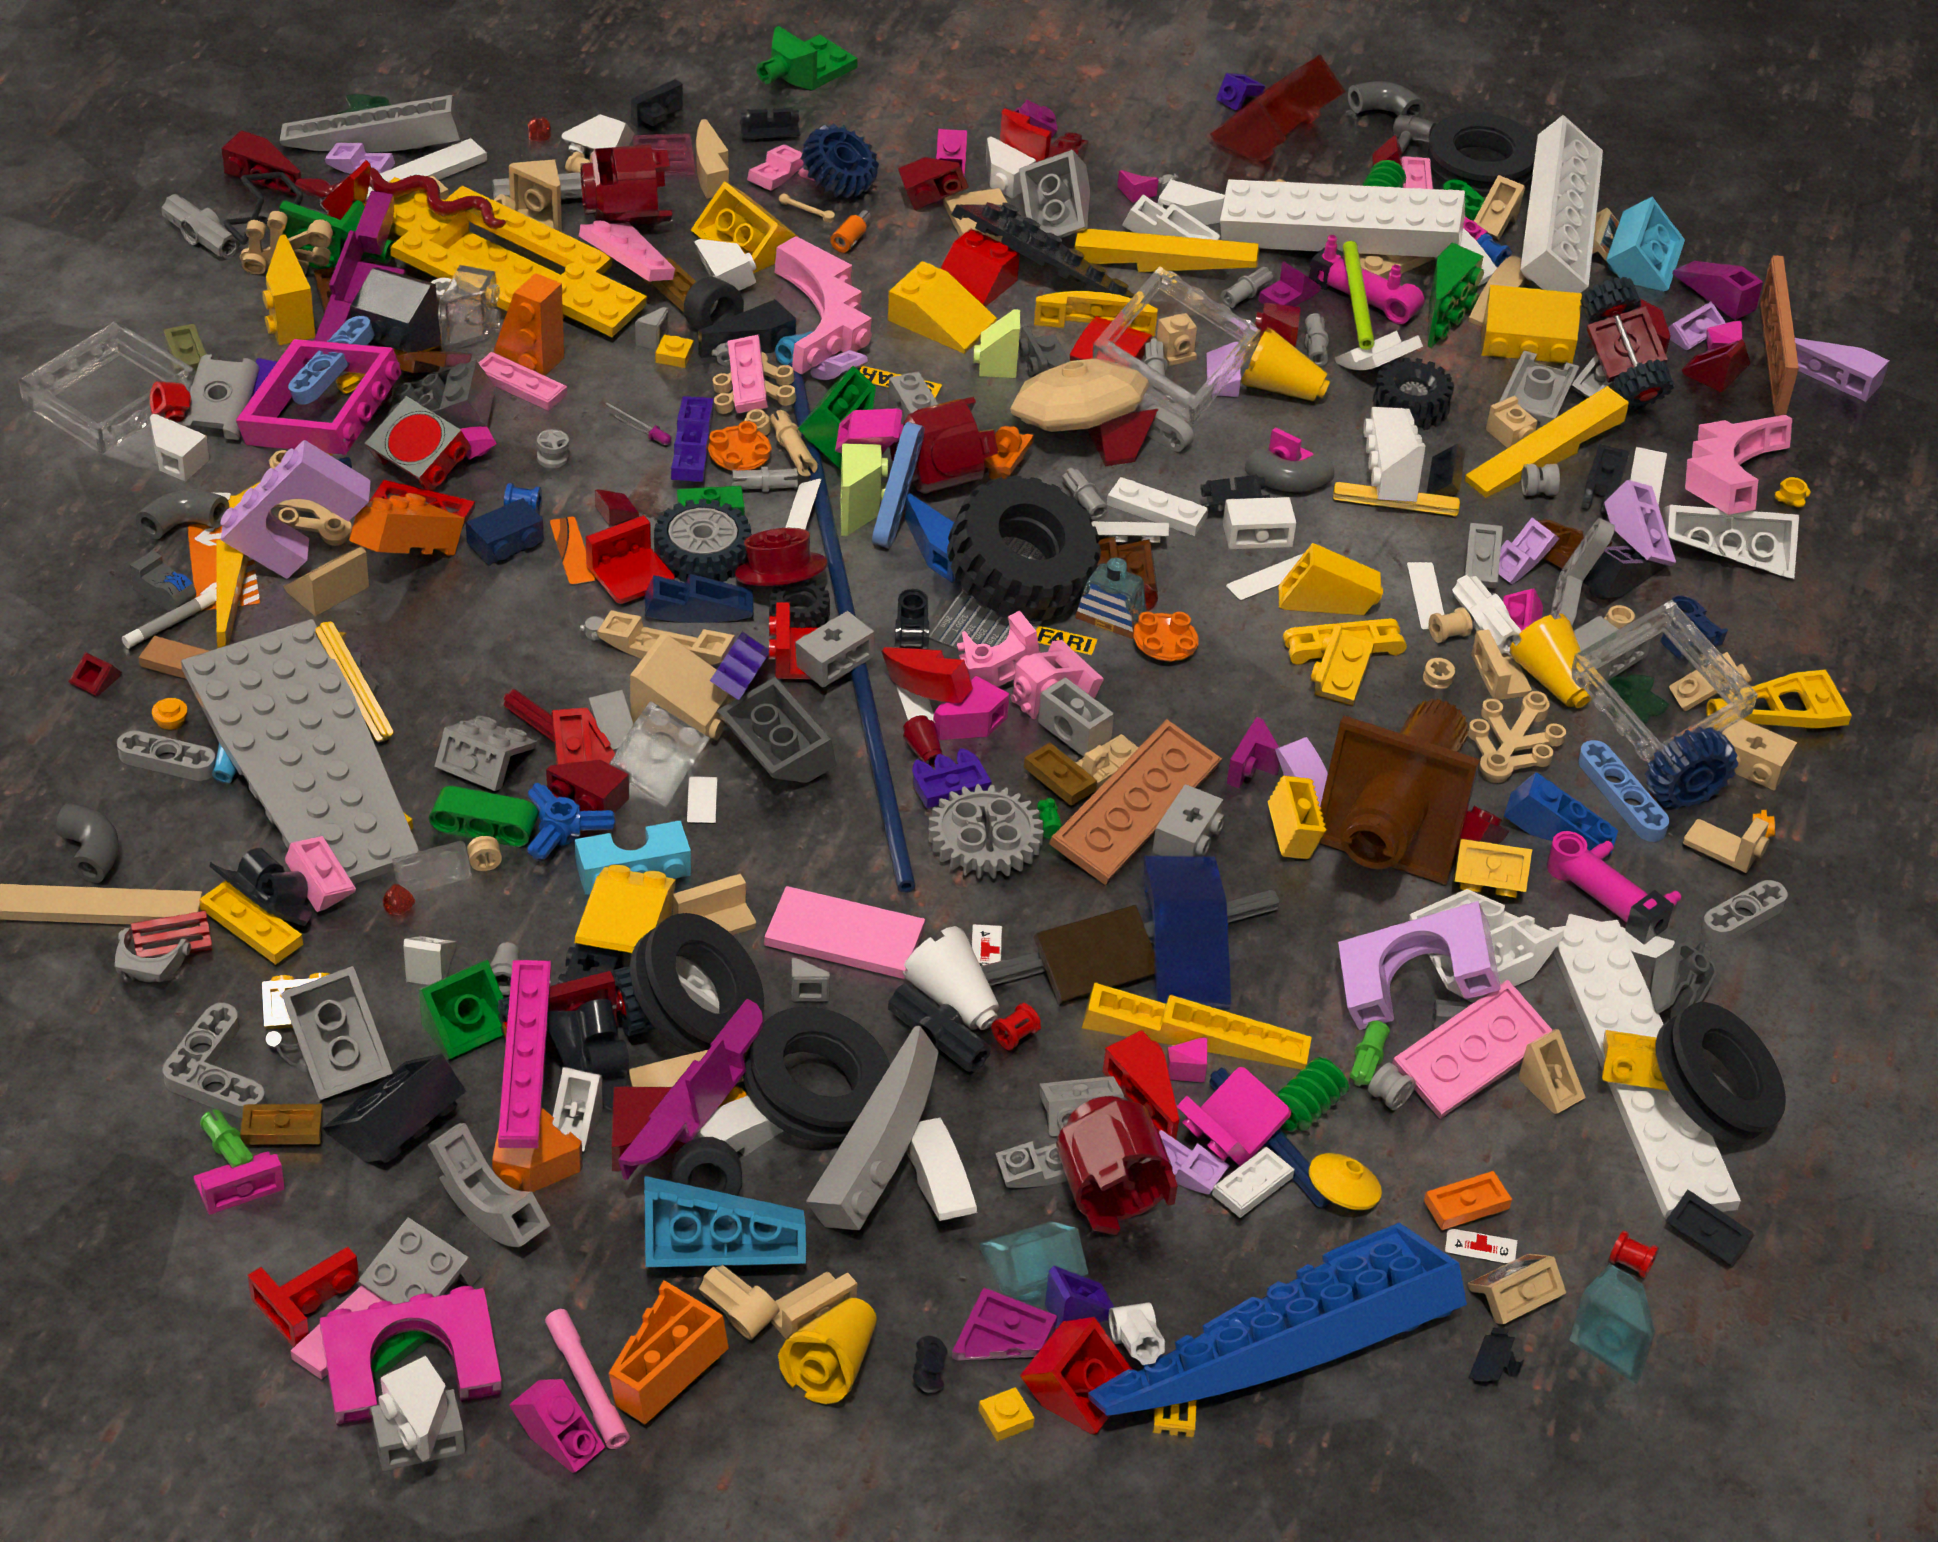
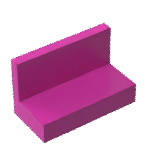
(237, 1185)

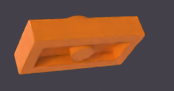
(1467, 1200)

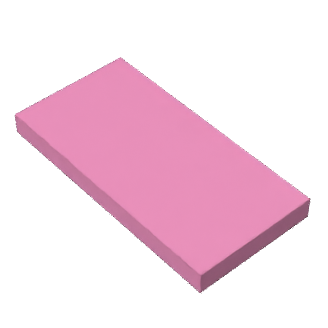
(844, 932)
(1472, 1049)

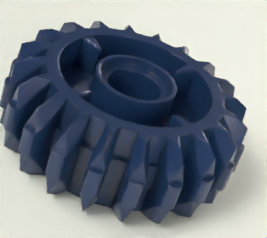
(839, 161)
(1691, 768)

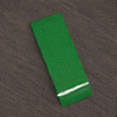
(481, 813)

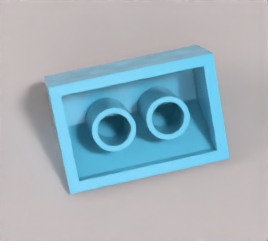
(1646, 246)

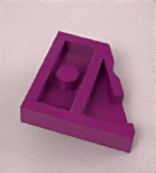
(1003, 1329)

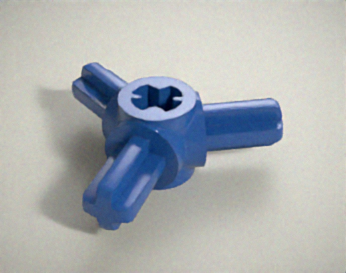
(562, 821)

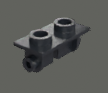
(757, 125)
(1219, 490)

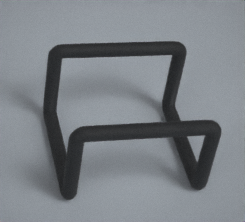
(255, 216)

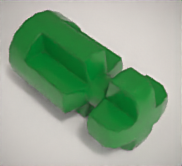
(1050, 817)

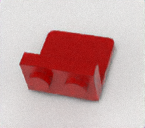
(624, 559)
(783, 647)

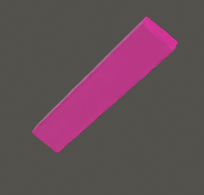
(525, 1054)

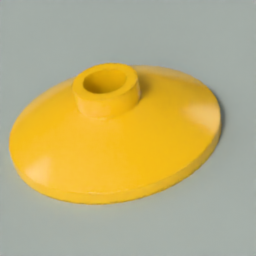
(1345, 1181)

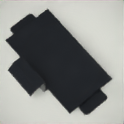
(1494, 1356)

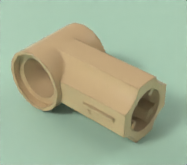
(744, 1306)

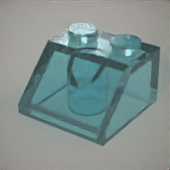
(1025, 1257)
(1615, 1323)

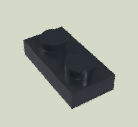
(1446, 471)
(1710, 1228)

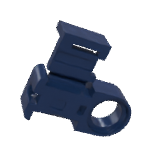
(1696, 614)

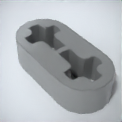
(1170, 430)

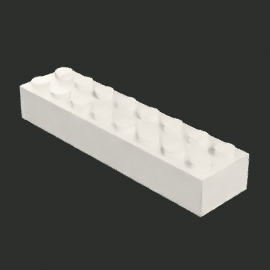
(1562, 209)
(1372, 216)

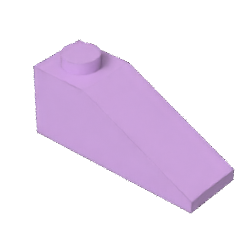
(1842, 366)
(1639, 521)

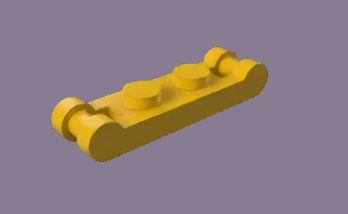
(1306, 641)

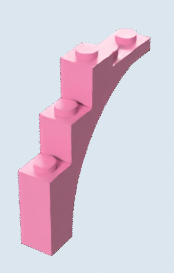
(829, 287)
(1720, 450)

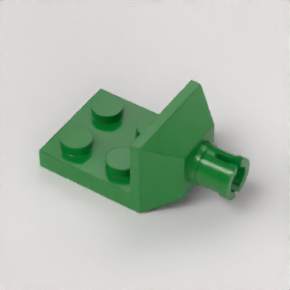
(805, 62)
(300, 218)

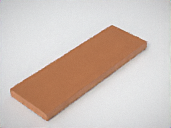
(1778, 335)
(1133, 802)

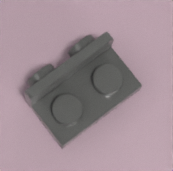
(1040, 352)

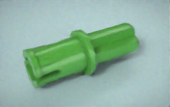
(1369, 1053)
(225, 1139)

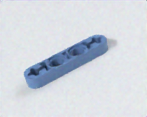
(311, 382)
(898, 485)
(1616, 793)

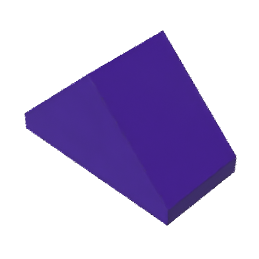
(1075, 1297)

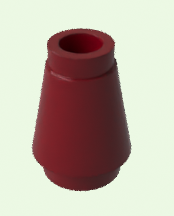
(922, 738)

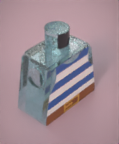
(1113, 598)

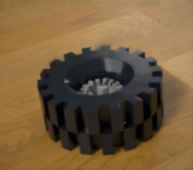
(1416, 388)

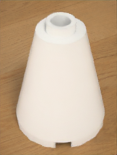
(953, 976)

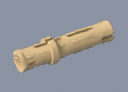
(790, 438)

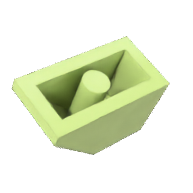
(999, 347)

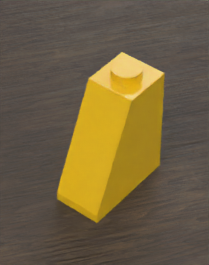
(1329, 584)

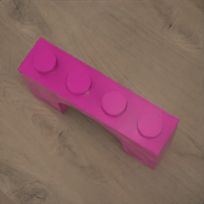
(455, 1319)

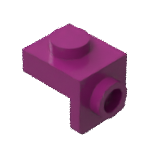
(1039, 116)

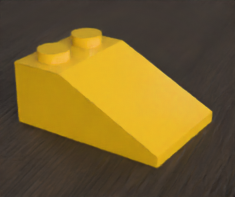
(288, 297)
(938, 308)
(625, 907)

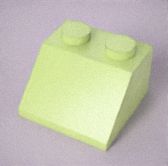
(861, 485)

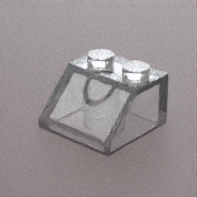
(469, 308)
(659, 753)

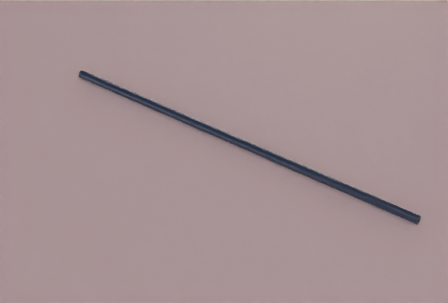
(860, 674)

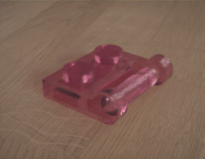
(678, 147)

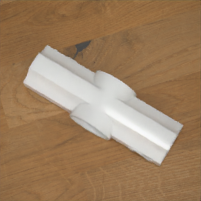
(1487, 612)

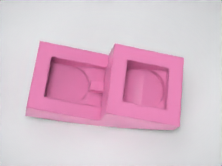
(778, 168)

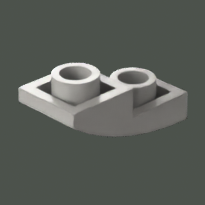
(612, 716)
(1029, 1167)

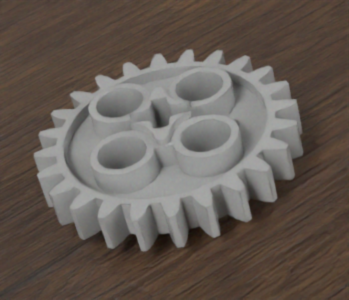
(1010, 825)

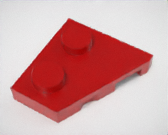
(579, 737)

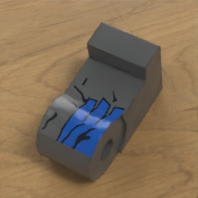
(160, 582)

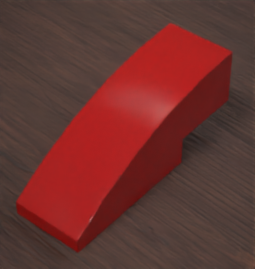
(351, 189)
(928, 673)

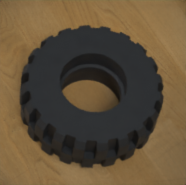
(1035, 514)

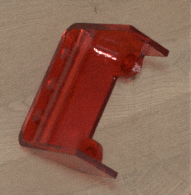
(1278, 110)

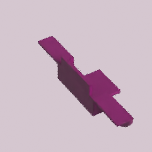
(349, 271)
(696, 1091)

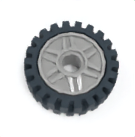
(702, 539)

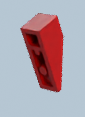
(1144, 1078)

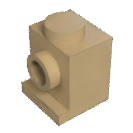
(1178, 338)
(1510, 422)

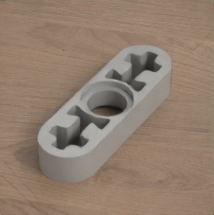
(143, 749)
(1738, 924)

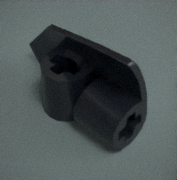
(270, 886)
(591, 1044)

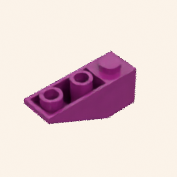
(1727, 286)

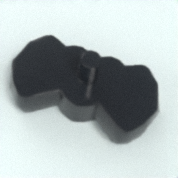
(929, 1363)

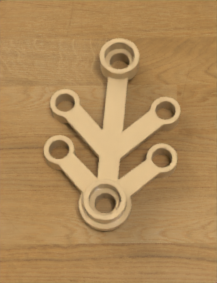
(257, 260)
(784, 394)
(330, 526)
(1499, 765)

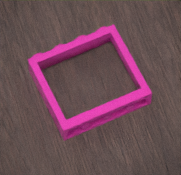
(259, 418)

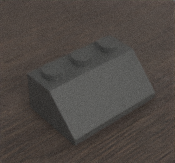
(780, 733)

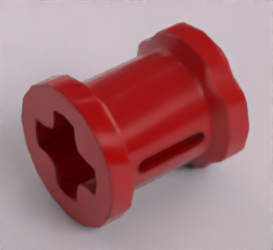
(1022, 1012)
(1633, 1254)

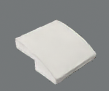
(1384, 350)

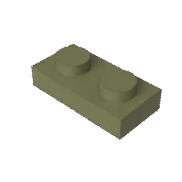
(185, 344)

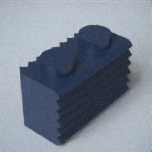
(505, 531)

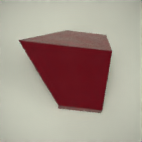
(1718, 366)
(1122, 436)

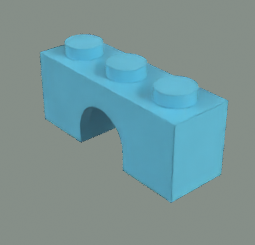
(664, 852)

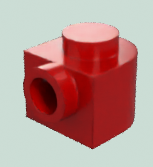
(169, 400)

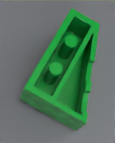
(848, 394)

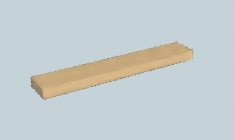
(93, 904)

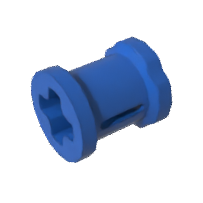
(1495, 251)
(532, 496)

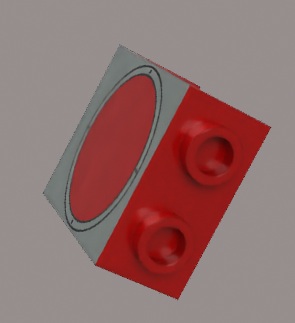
(418, 443)

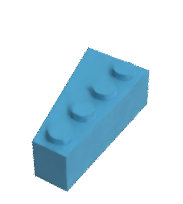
(718, 1228)

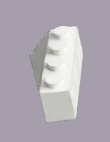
(1394, 453)
(1747, 537)

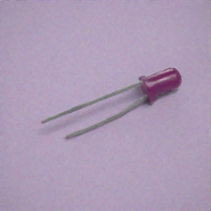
(655, 433)

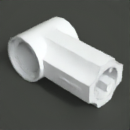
(1137, 1330)

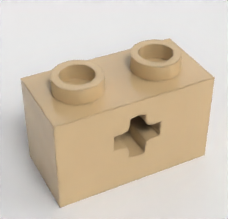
(1761, 753)

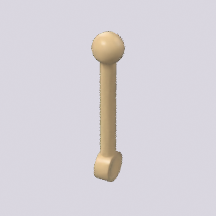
(828, 216)

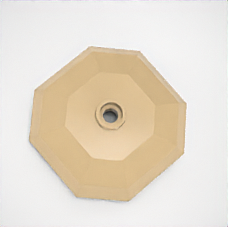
(1079, 395)

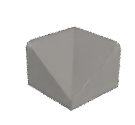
(651, 328)
(808, 982)

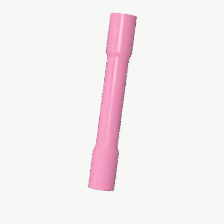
(604, 1413)

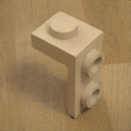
(1695, 689)
(1728, 847)

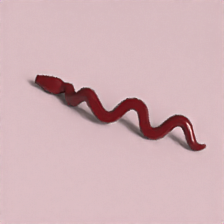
(322, 189)

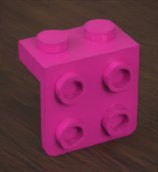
(1236, 1116)

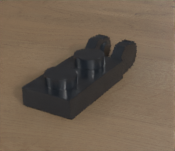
(1605, 474)

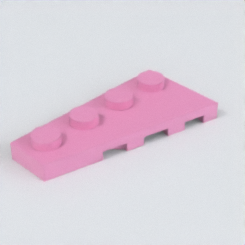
(629, 248)

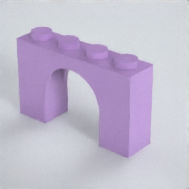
(302, 474)
(1374, 958)

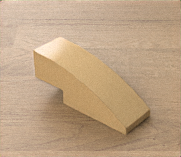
(710, 159)

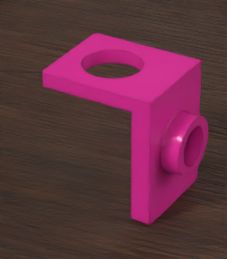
(1287, 446)

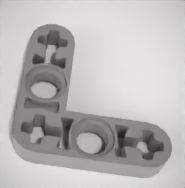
(1577, 567)
(201, 1067)

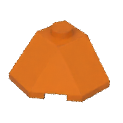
(536, 1168)

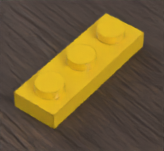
(251, 923)

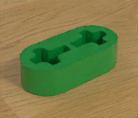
(1473, 200)

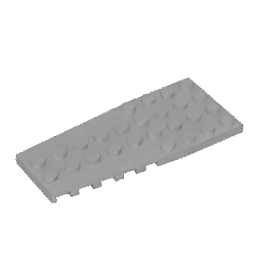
(303, 746)

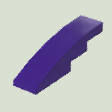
(692, 439)
(740, 665)

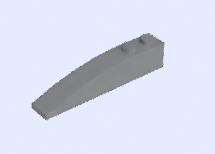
(380, 128)
(876, 1138)

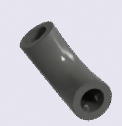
(1385, 97)
(1290, 475)
(181, 508)
(97, 838)

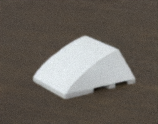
(1517, 941)

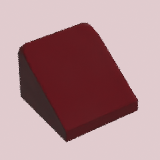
(1389, 151)
(614, 506)
(94, 675)

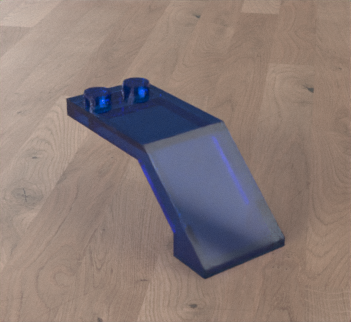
(1189, 929)

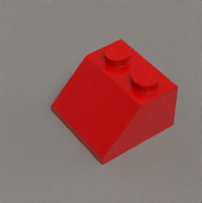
(982, 265)
(1072, 1365)

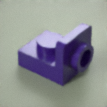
(1237, 88)

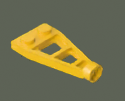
(1816, 691)

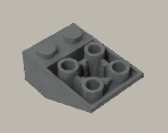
(456, 395)

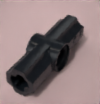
(941, 1025)

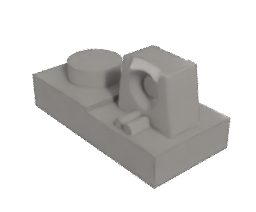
(1484, 553)

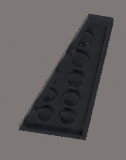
(1041, 247)

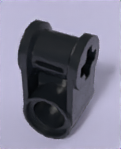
(912, 619)

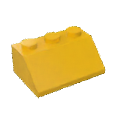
(740, 220)
(1531, 321)

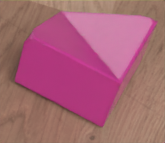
(1135, 186)
(1723, 334)
(1188, 1061)

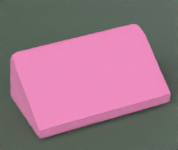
(323, 872)

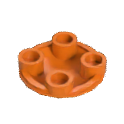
(739, 447)
(1165, 635)

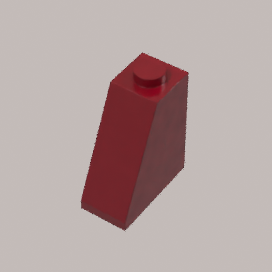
(631, 1114)

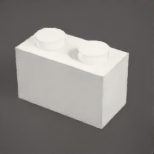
(1259, 523)

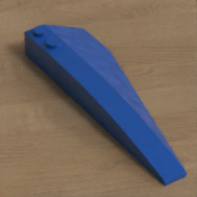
(1349, 1302)

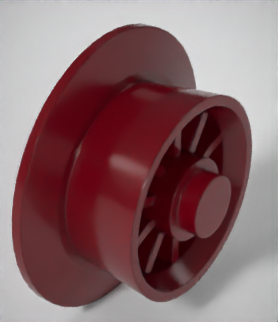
(779, 558)

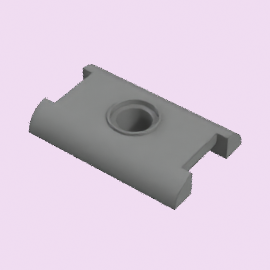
(1539, 387)
(220, 394)

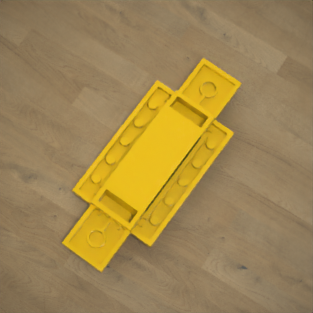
(444, 242)

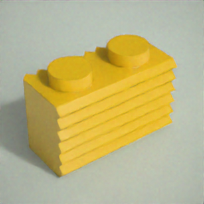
(1296, 817)

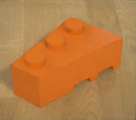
(534, 326)
(404, 523)
(667, 1353)

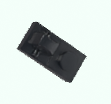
(656, 104)

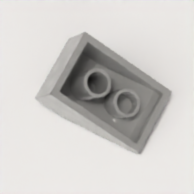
(1057, 193)
(336, 1033)

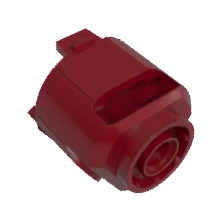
(623, 184)
(951, 446)
(1115, 1161)

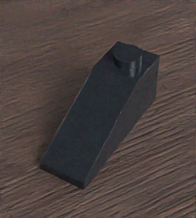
(768, 321)
(1619, 571)

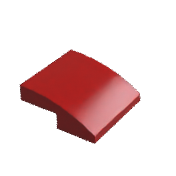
(1023, 136)
(1131, 340)

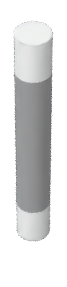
(168, 619)

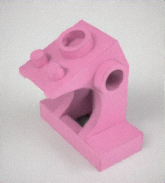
(1000, 661)
(1041, 670)

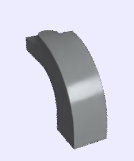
(482, 1196)

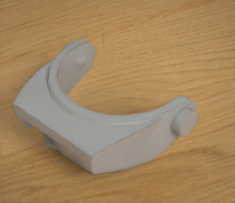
(148, 969)

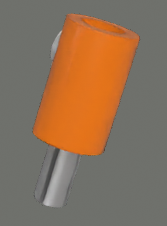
(849, 232)

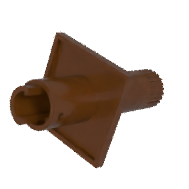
(1401, 793)

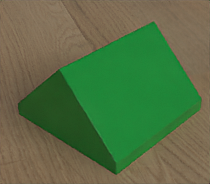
(462, 1009)

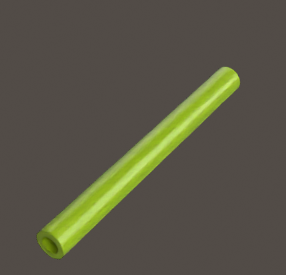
(1358, 295)

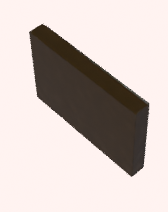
(1099, 950)

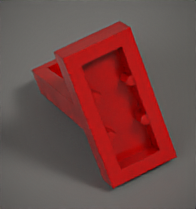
(303, 1294)

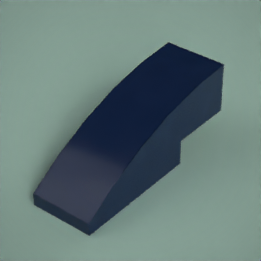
(697, 600)

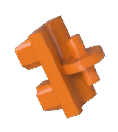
(1011, 450)

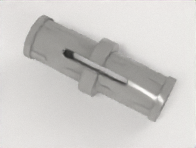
(1316, 339)
(765, 479)

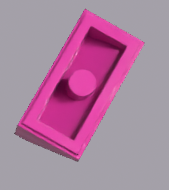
(1524, 607)

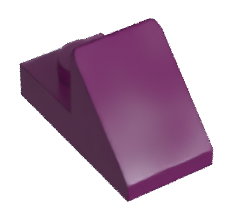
(1291, 288)
(1253, 753)

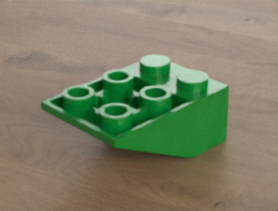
(1453, 290)

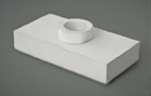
(1253, 1182)

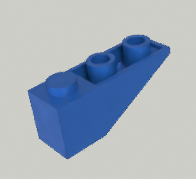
(931, 535)
(1547, 810)

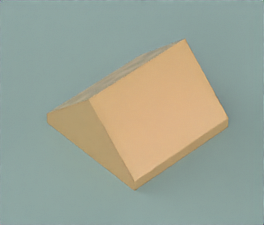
(537, 191)
(331, 582)

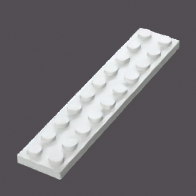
(1616, 998)

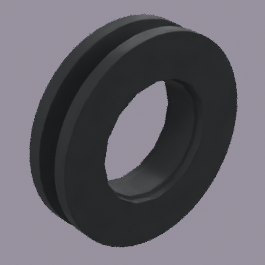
(1484, 131)
(664, 997)
(816, 1032)
(1699, 1091)

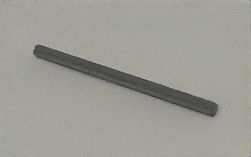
(1032, 964)

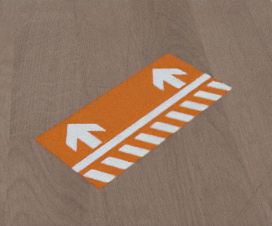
(204, 565)

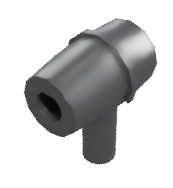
(1412, 129)

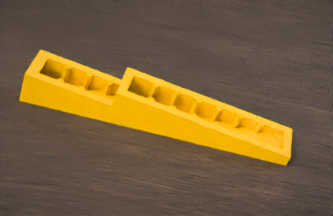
(1166, 251)
(1551, 442)
(230, 579)
(1185, 1020)

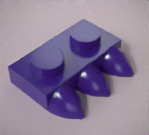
(948, 777)

